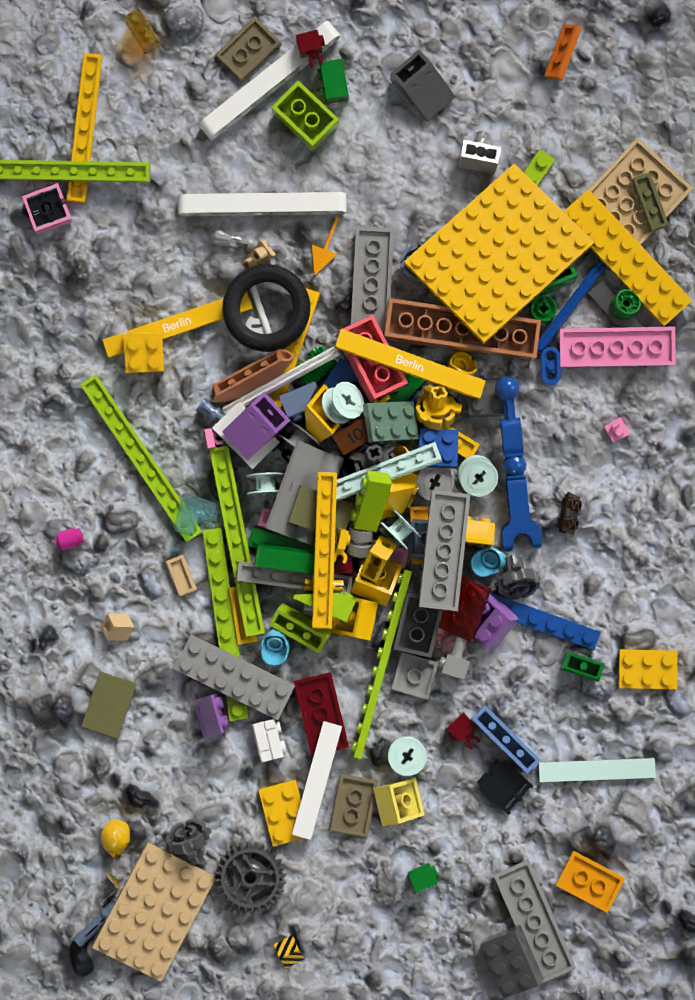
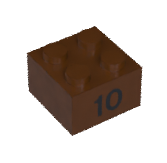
(351, 437)

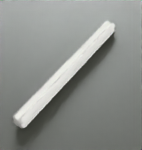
(285, 378)

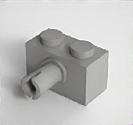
(479, 155)
(454, 663)

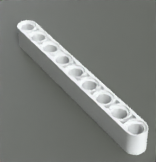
(261, 86)
(262, 204)

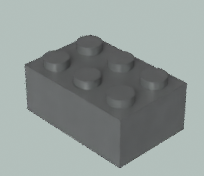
(417, 628)
(512, 961)

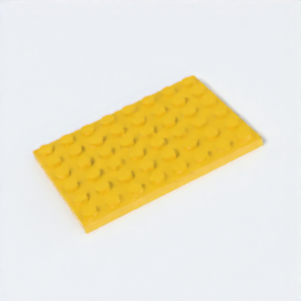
(498, 253)

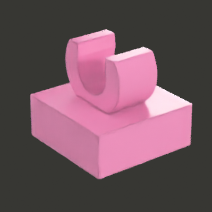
(616, 430)
(210, 439)

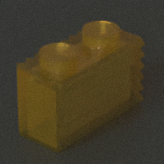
(142, 31)

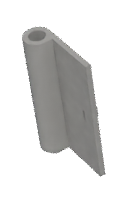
(301, 470)

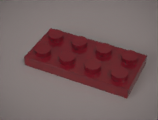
(319, 704)

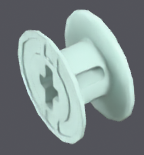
(342, 403)
(482, 466)
(264, 483)
(400, 529)
(418, 756)

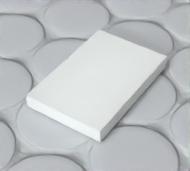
(226, 420)

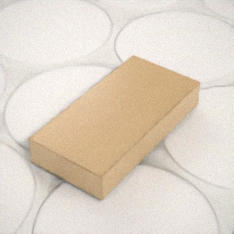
(181, 575)

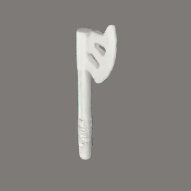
(265, 329)

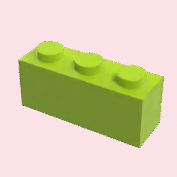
(371, 501)
(299, 628)

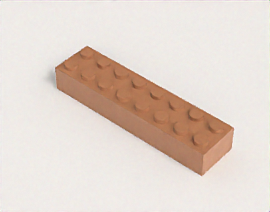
(440, 328)

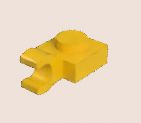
(341, 541)

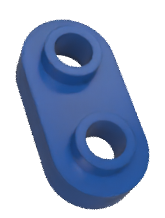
(550, 366)

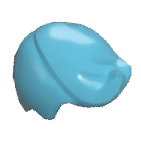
(487, 561)
(274, 648)

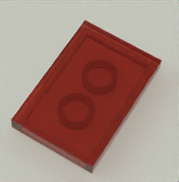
(471, 606)

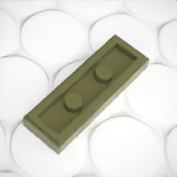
(650, 202)

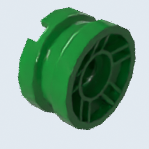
(547, 302)
(633, 304)

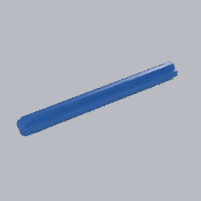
(571, 305)

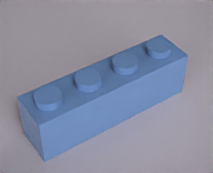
(505, 739)

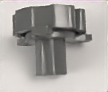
(372, 455)
(517, 579)
(189, 841)

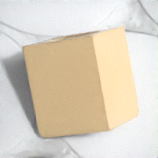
(117, 627)

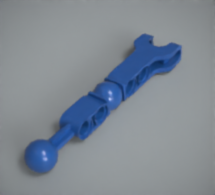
(514, 467)

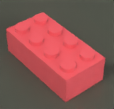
(374, 378)

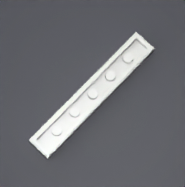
(317, 780)

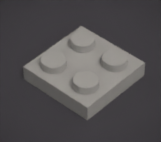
(414, 676)

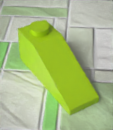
(342, 604)

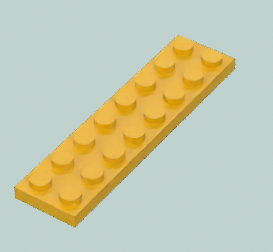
(628, 259)

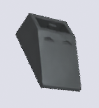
(422, 85)

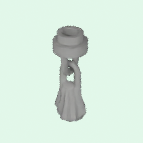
(222, 239)

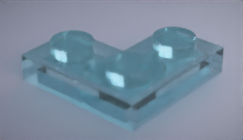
(194, 508)

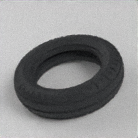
(250, 278)

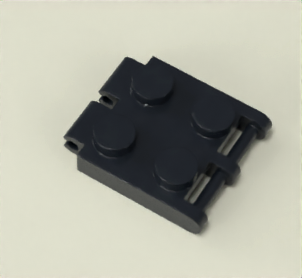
(503, 785)

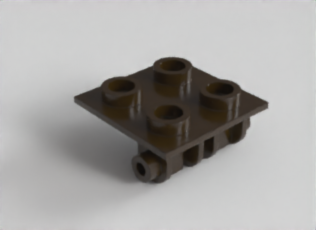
(572, 506)

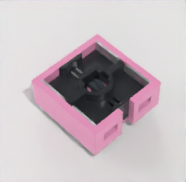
(47, 209)

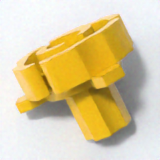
(436, 405)

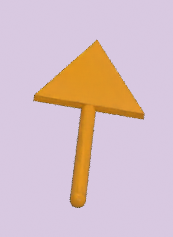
(322, 256)

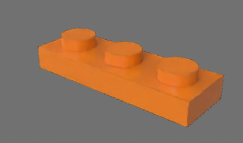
(563, 52)

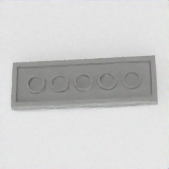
(372, 273)
(444, 550)
(234, 677)
(531, 911)

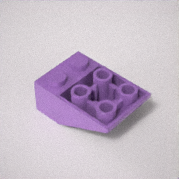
(256, 426)
(495, 623)
(211, 715)

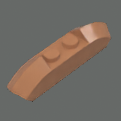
(251, 376)

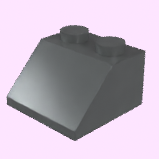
(488, 405)

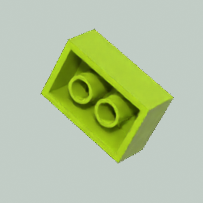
(305, 115)

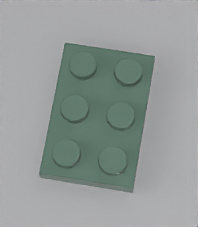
(390, 421)

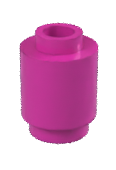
(69, 538)

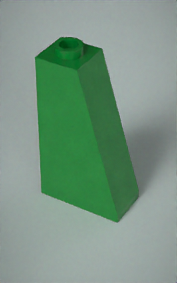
(284, 558)

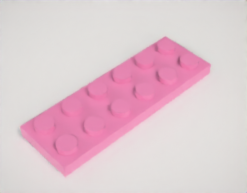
(617, 347)

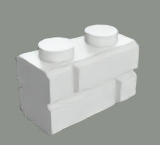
(268, 740)

